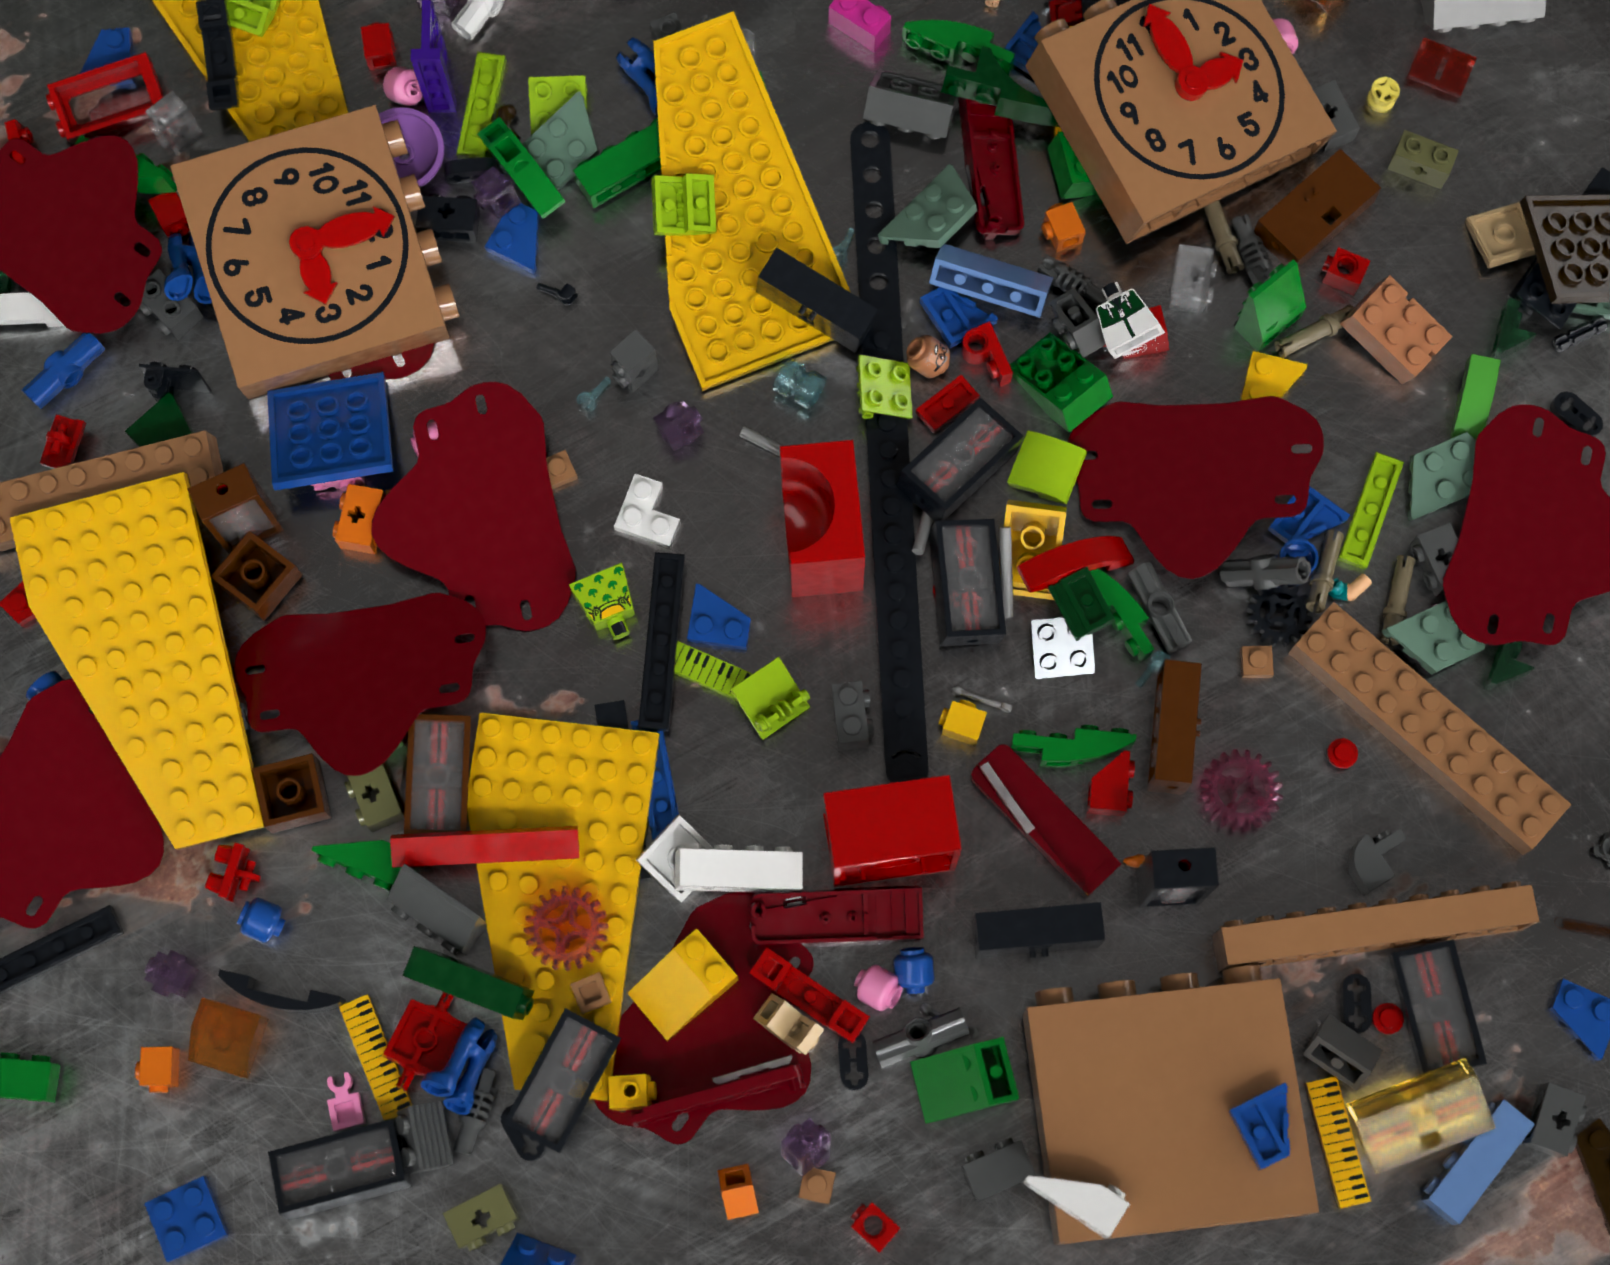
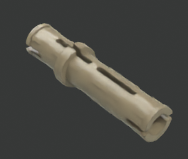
(1225, 241)
(1326, 326)
(1322, 582)
(1397, 601)

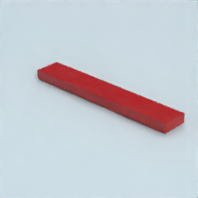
(484, 846)

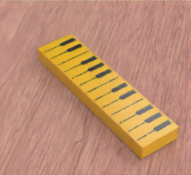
(370, 1044)
(1337, 1142)

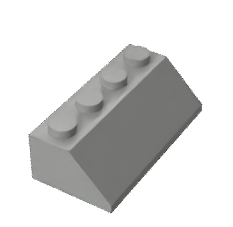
(1469, 14)

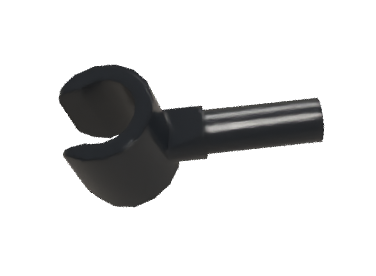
(565, 295)

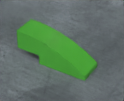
(1475, 395)

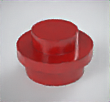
(1342, 753)
(1387, 1018)

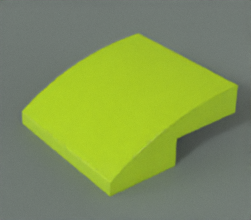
(252, 15)
(683, 205)
(1047, 467)

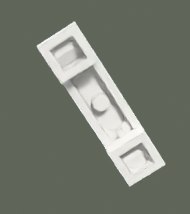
(25, 309)

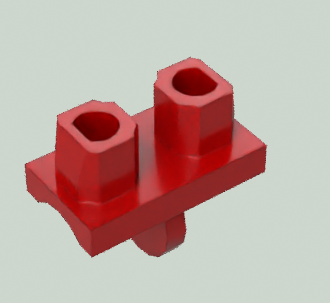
(62, 442)
(235, 859)

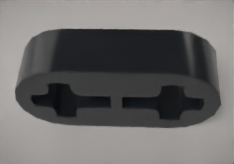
(467, 170)
(1577, 413)
(1364, 1002)
(860, 1060)
(518, 1141)

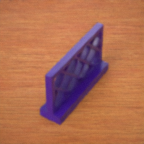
(431, 64)

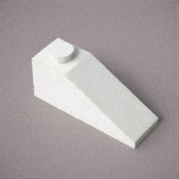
(1088, 1203)

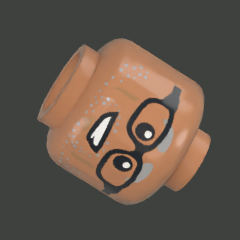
(928, 356)

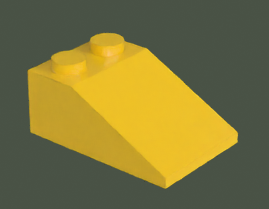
(1033, 532)
(683, 984)

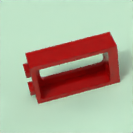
(64, 90)

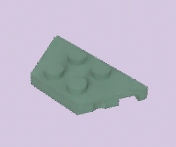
(563, 142)
(933, 213)
(1441, 475)
(1433, 638)

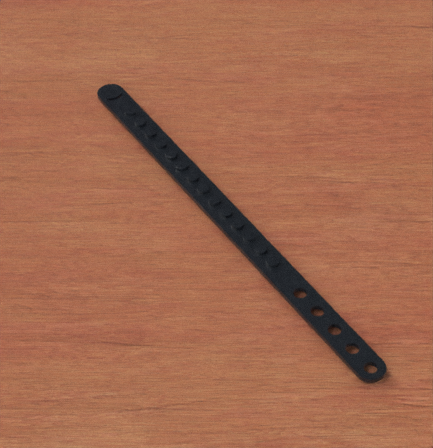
(887, 456)

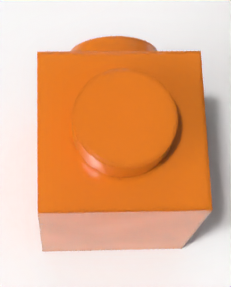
(1063, 226)
(158, 1068)
(738, 1198)

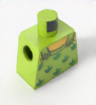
(606, 600)

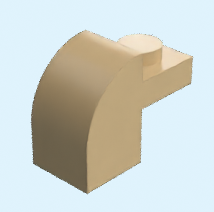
(788, 1024)

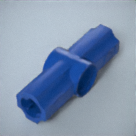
(63, 369)

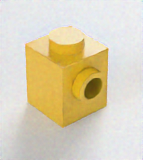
(962, 722)
(631, 1092)

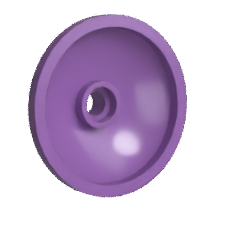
(422, 142)

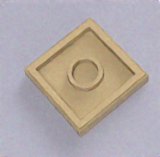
(1501, 235)

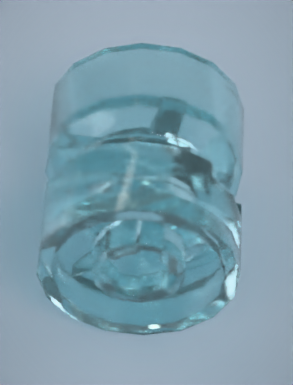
(797, 382)

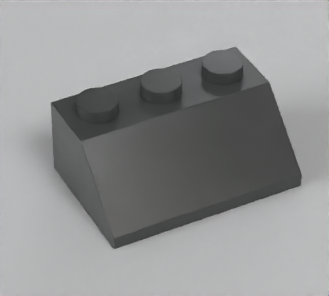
(909, 104)
(435, 911)

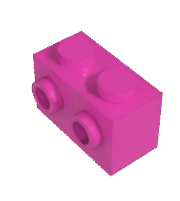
(861, 21)

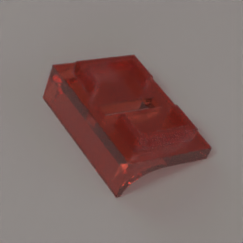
(1454, 74)

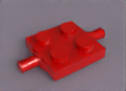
(423, 1039)

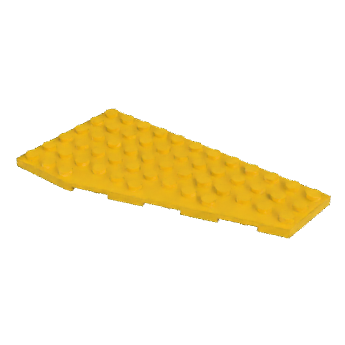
(282, 77)
(724, 125)
(141, 634)
(556, 777)

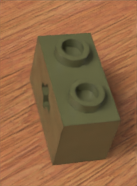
(1423, 159)
(385, 809)
(463, 1217)

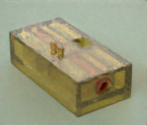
(1420, 1116)

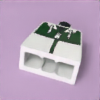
(1126, 320)

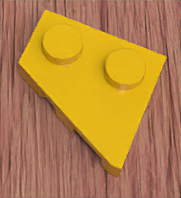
(1270, 376)

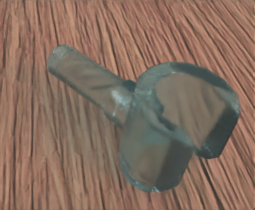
(844, 245)
(593, 394)
(1156, 661)

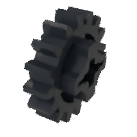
(1285, 624)

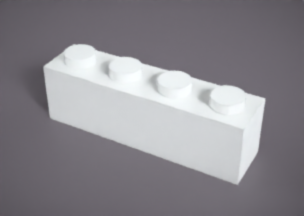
(738, 869)

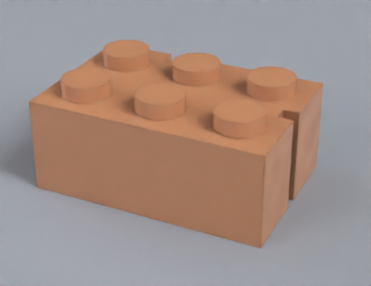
(1396, 330)

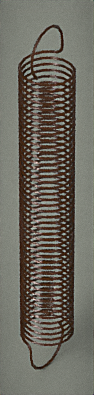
(1586, 926)

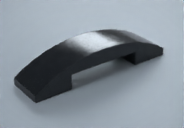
(219, 54)
(316, 1001)

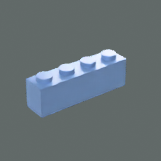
(990, 280)
(1476, 1164)

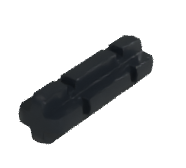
(1579, 333)

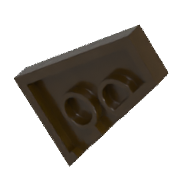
(1594, 1153)

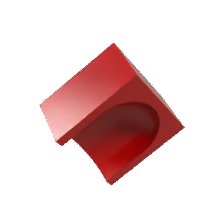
(822, 518)
(891, 831)

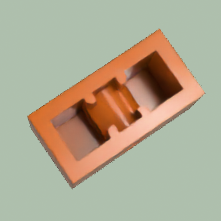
(353, 503)

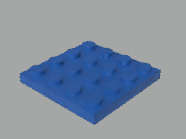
(329, 431)

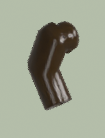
(507, 113)

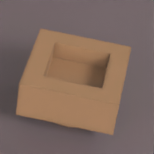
(560, 469)
(1256, 662)
(591, 993)
(817, 1186)

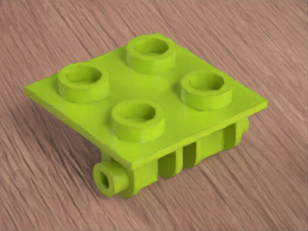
(550, 94)
(884, 387)
(771, 698)

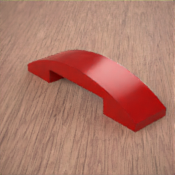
(1072, 557)
(809, 996)

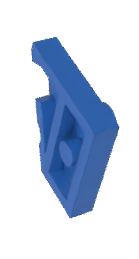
(110, 47)
(953, 314)
(717, 621)
(1584, 1014)

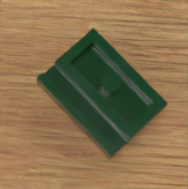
(1081, 604)

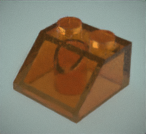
(225, 1037)

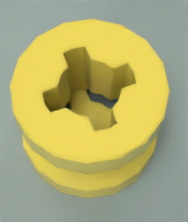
(1388, 89)

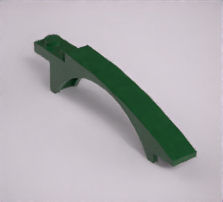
(994, 87)

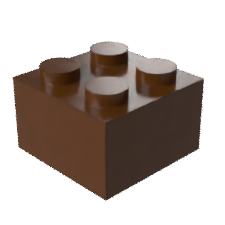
(256, 575)
(291, 793)

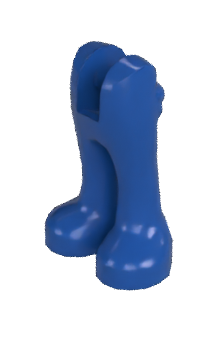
(638, 68)
(180, 281)
(443, 1083)

